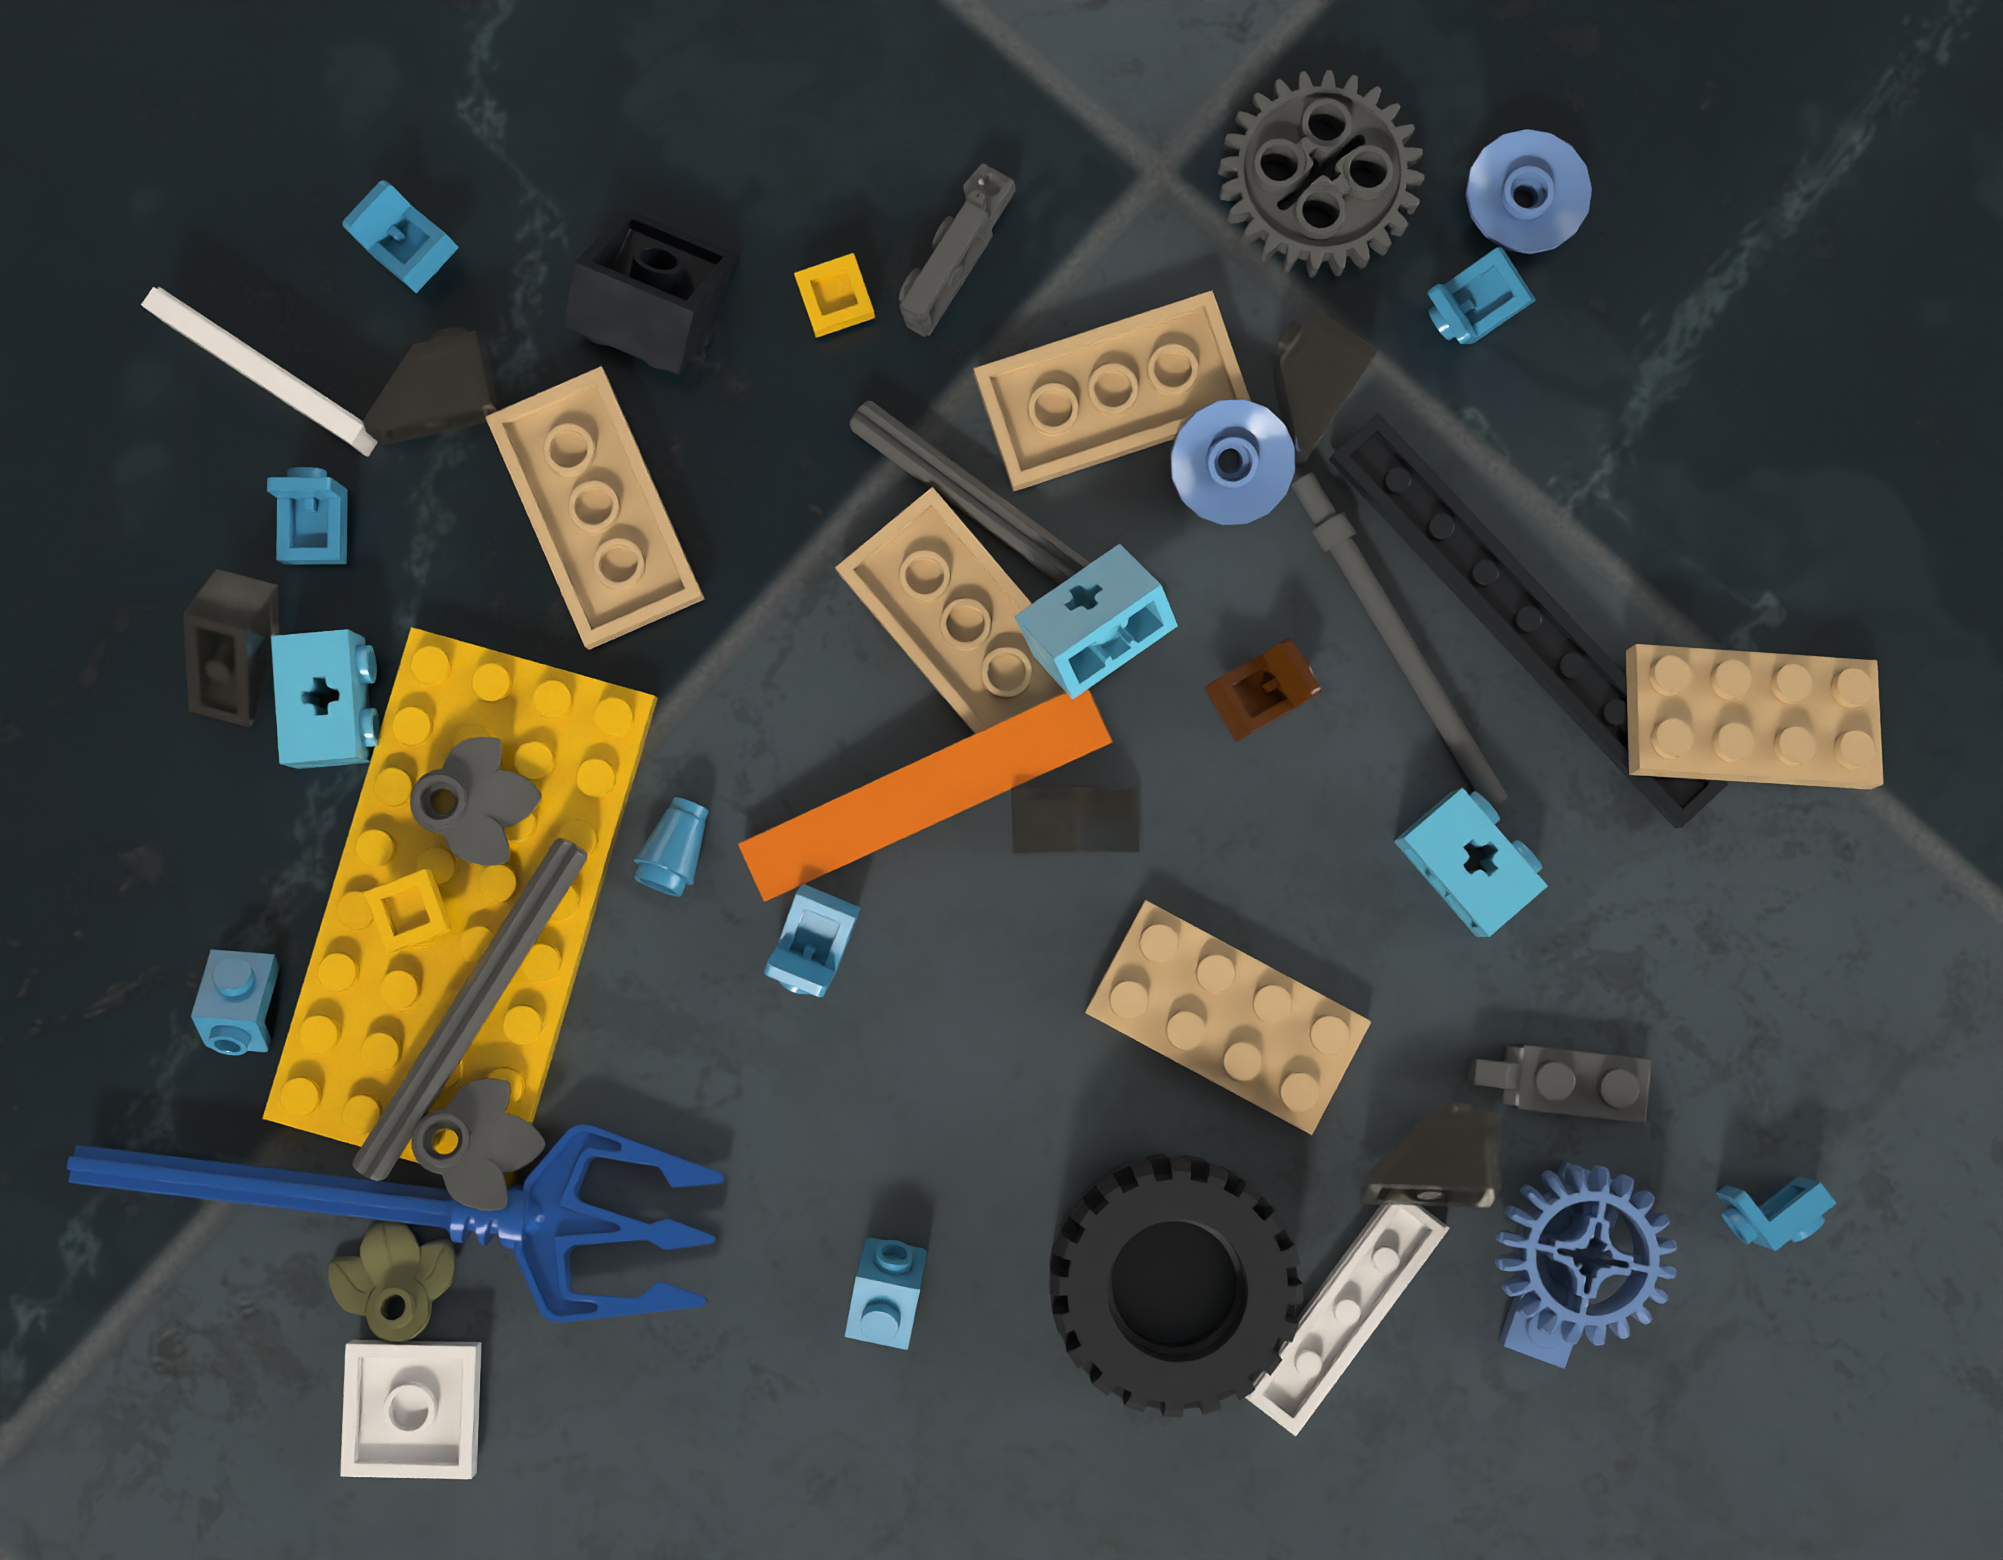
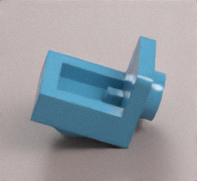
(399, 236)
(1479, 298)
(310, 517)
(812, 942)
(235, 1001)
(1786, 1216)
(886, 1292)

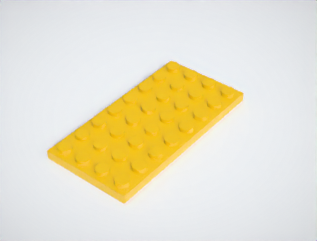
(373, 1010)

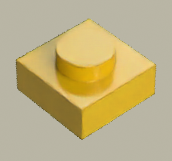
(834, 295)
(408, 910)

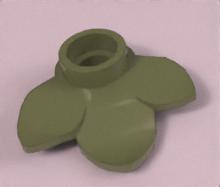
(389, 1268)

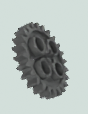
(1283, 135)

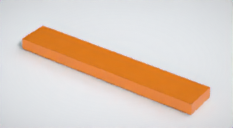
(924, 793)

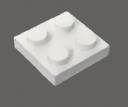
(411, 1409)

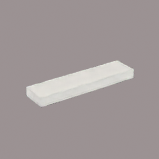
(259, 369)
(1347, 1311)

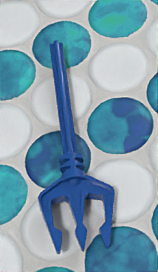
(541, 1219)

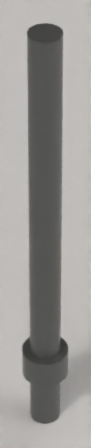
(1335, 535)

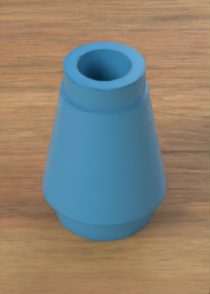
(673, 848)

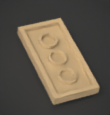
(1108, 389)
(594, 508)
(950, 612)
(1753, 717)
(1228, 1017)

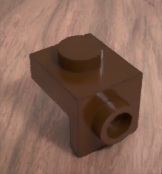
(1263, 689)

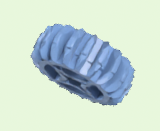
(1581, 1285)

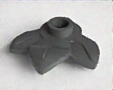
(484, 801)
(486, 1147)

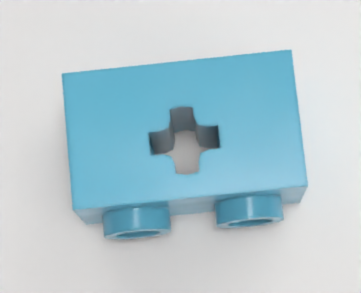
(1096, 620)
(307, 670)
(1478, 897)

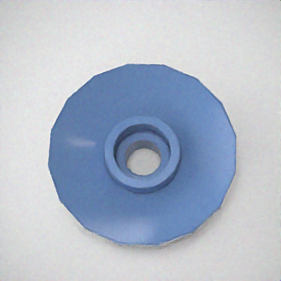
(1541, 167)
(1263, 466)

